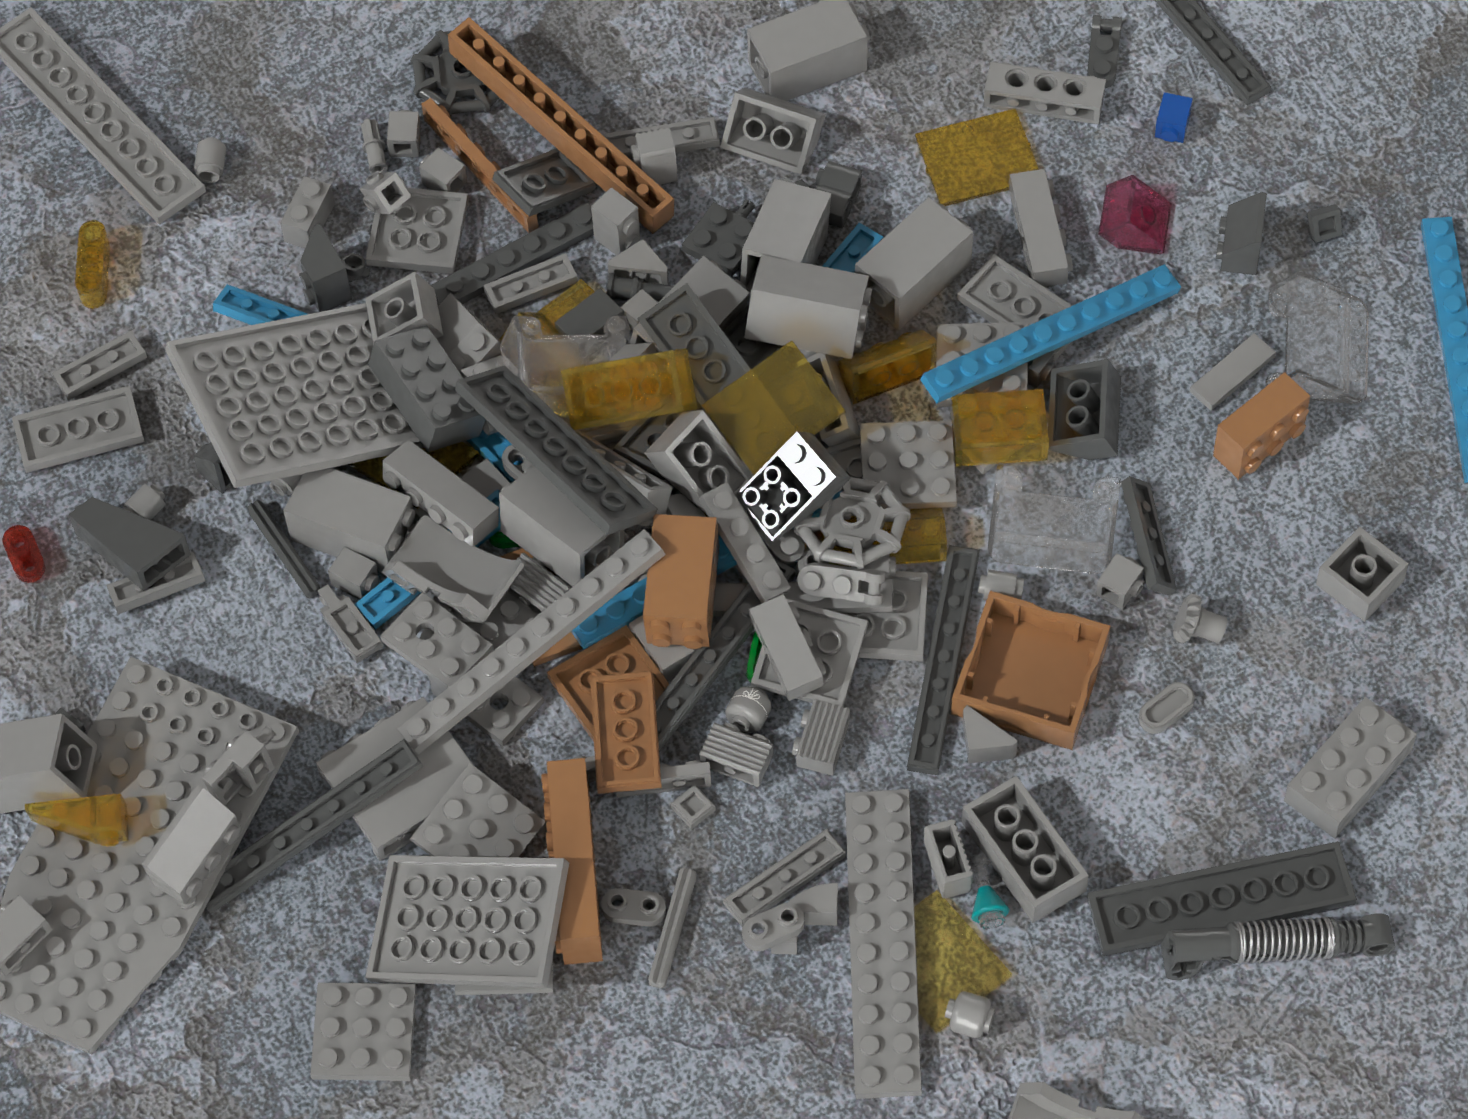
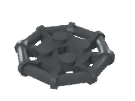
(448, 80)

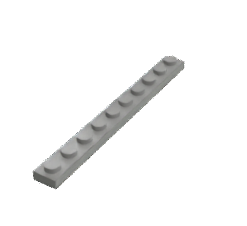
(531, 641)

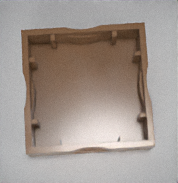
(1031, 669)

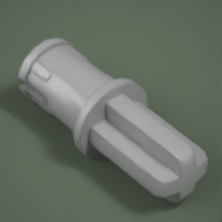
(373, 146)

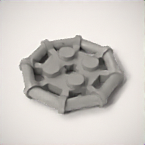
(858, 534)

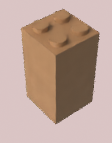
(682, 582)

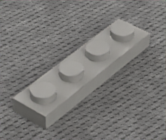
(745, 543)

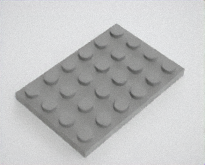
(468, 920)

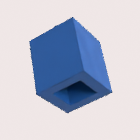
(1173, 117)

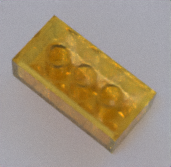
(629, 389)

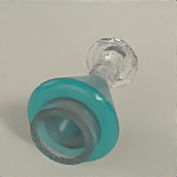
(988, 907)

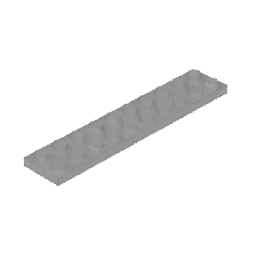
(97, 117)
(883, 945)

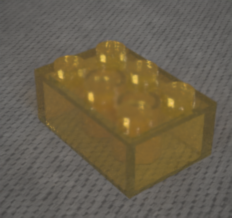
(999, 427)

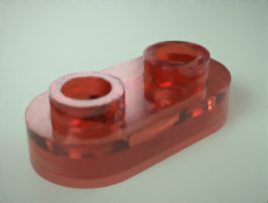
(25, 555)

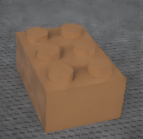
(1261, 426)

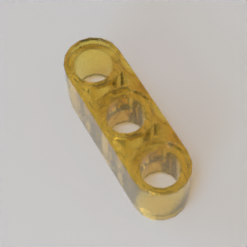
(96, 275)

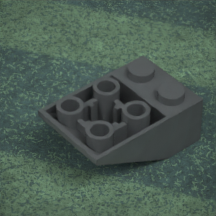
(792, 485)

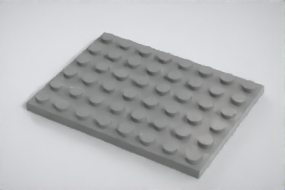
(290, 395)

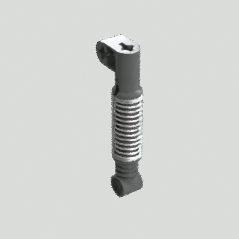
(1188, 949)

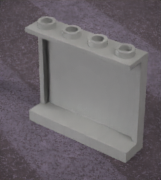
(401, 810)

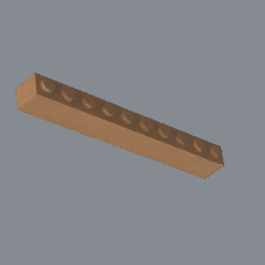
(559, 123)

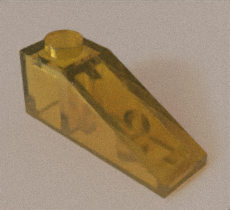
(89, 818)

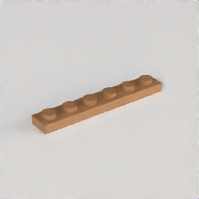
(473, 157)

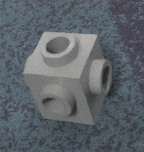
(384, 192)

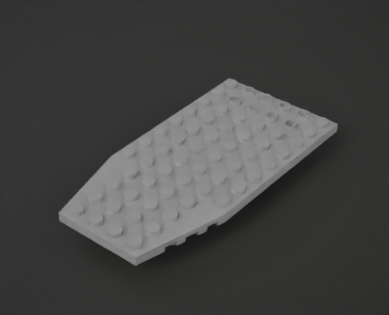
(104, 912)

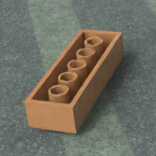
(571, 837)

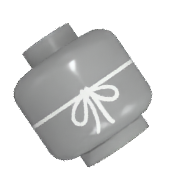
(748, 709)

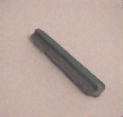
(284, 549)

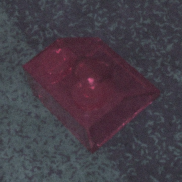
(1134, 216)

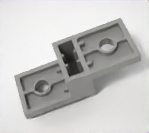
(453, 653)

